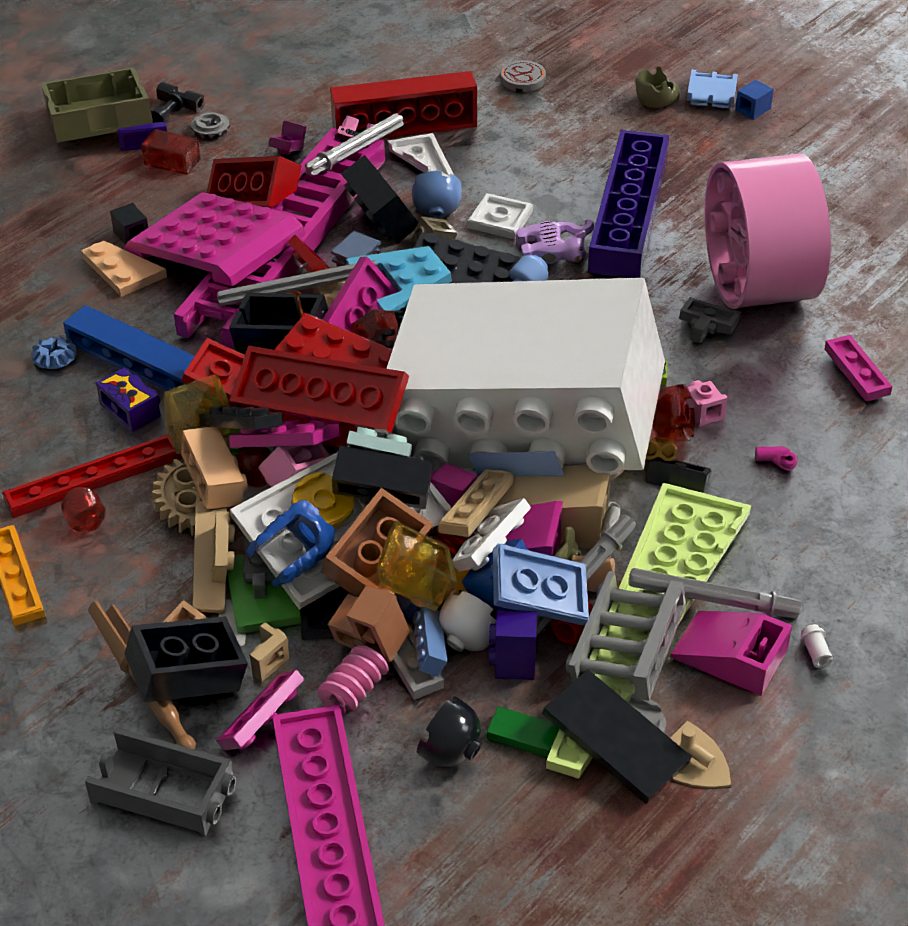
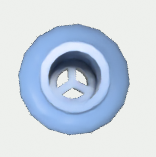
(529, 269)

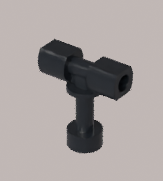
(175, 101)

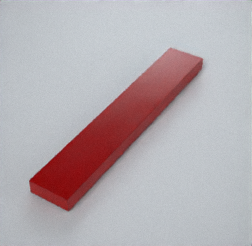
(91, 475)

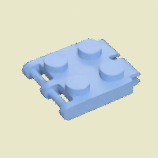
(712, 88)

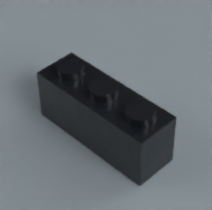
(364, 472)

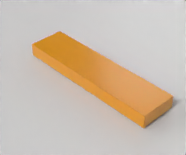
(17, 580)

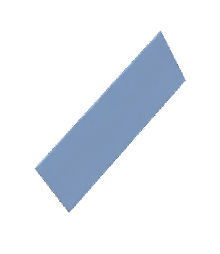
(518, 462)

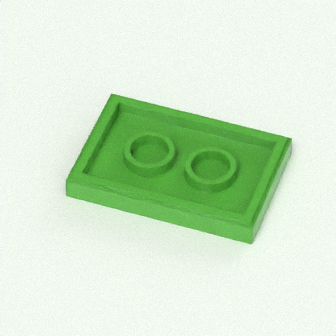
(250, 613)

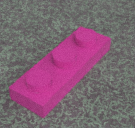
(858, 368)
(260, 711)

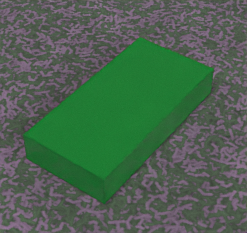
(522, 731)

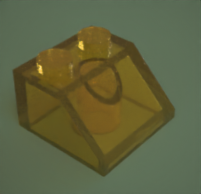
(416, 567)

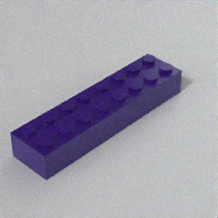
(628, 205)

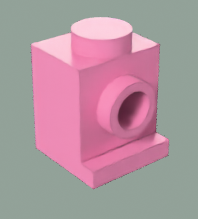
(705, 396)

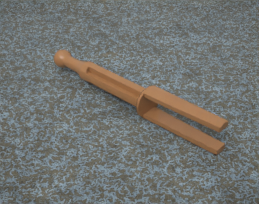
(116, 634)

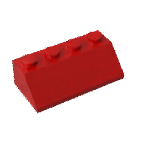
(254, 179)

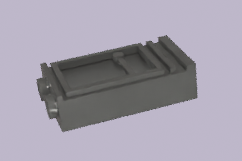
(128, 763)

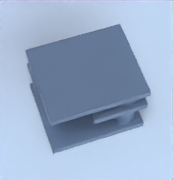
(354, 246)

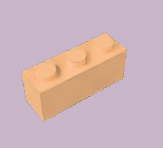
(213, 467)

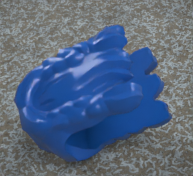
(306, 526)

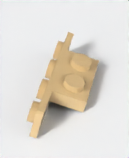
(211, 558)

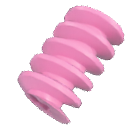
(353, 678)

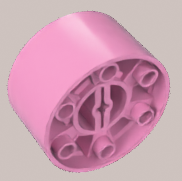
(767, 230)

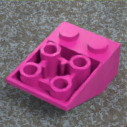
(735, 647)

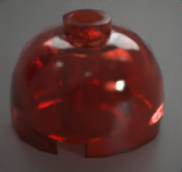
(672, 414)

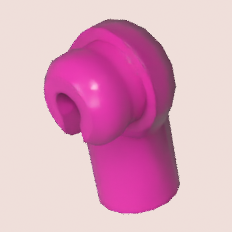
(778, 455)

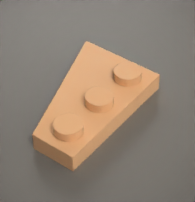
(122, 269)

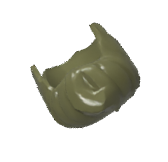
(655, 89)

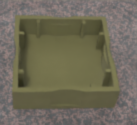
(96, 104)

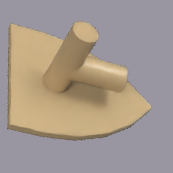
(707, 765)

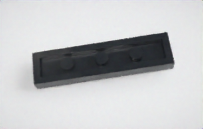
(240, 418)

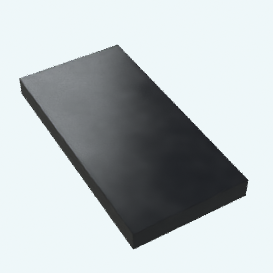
(617, 736)

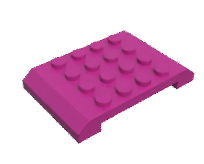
(218, 236)

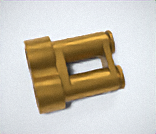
(661, 448)

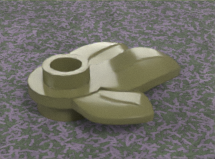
(568, 546)

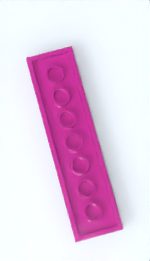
(326, 819)

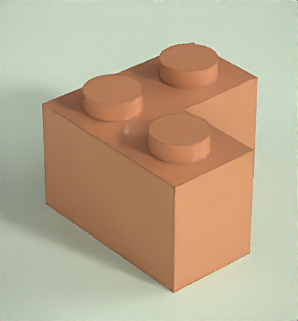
(371, 621)

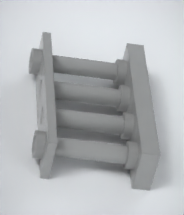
(651, 651)

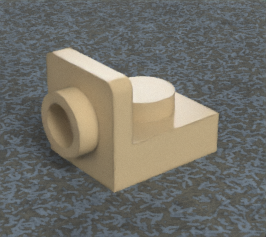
(270, 653)

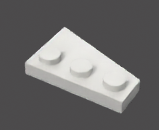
(490, 532)

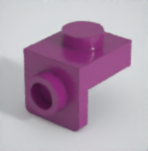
(291, 138)

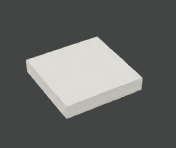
(500, 216)

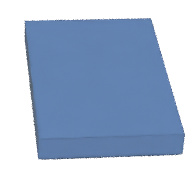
(540, 584)

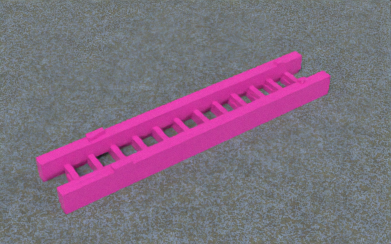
(204, 299)

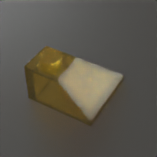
(185, 404)

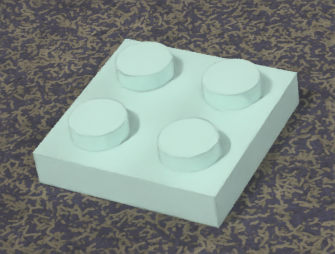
(369, 441)

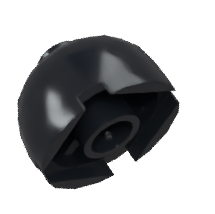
(452, 735)

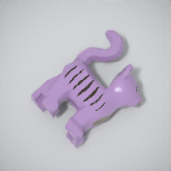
(545, 240)

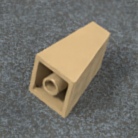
(583, 497)

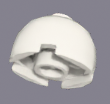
(466, 622)

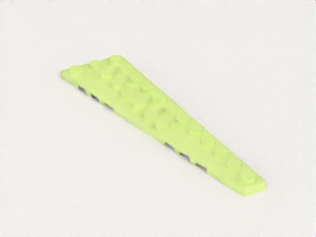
(682, 539)

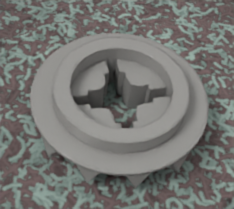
(210, 125)

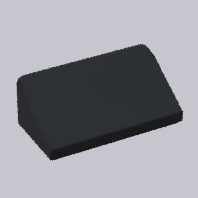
(678, 474)

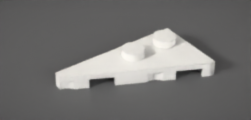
(421, 152)

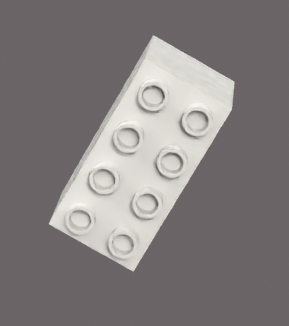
(530, 371)

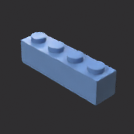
(429, 641)

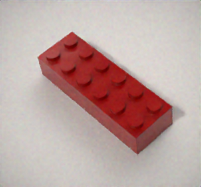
(424, 102)

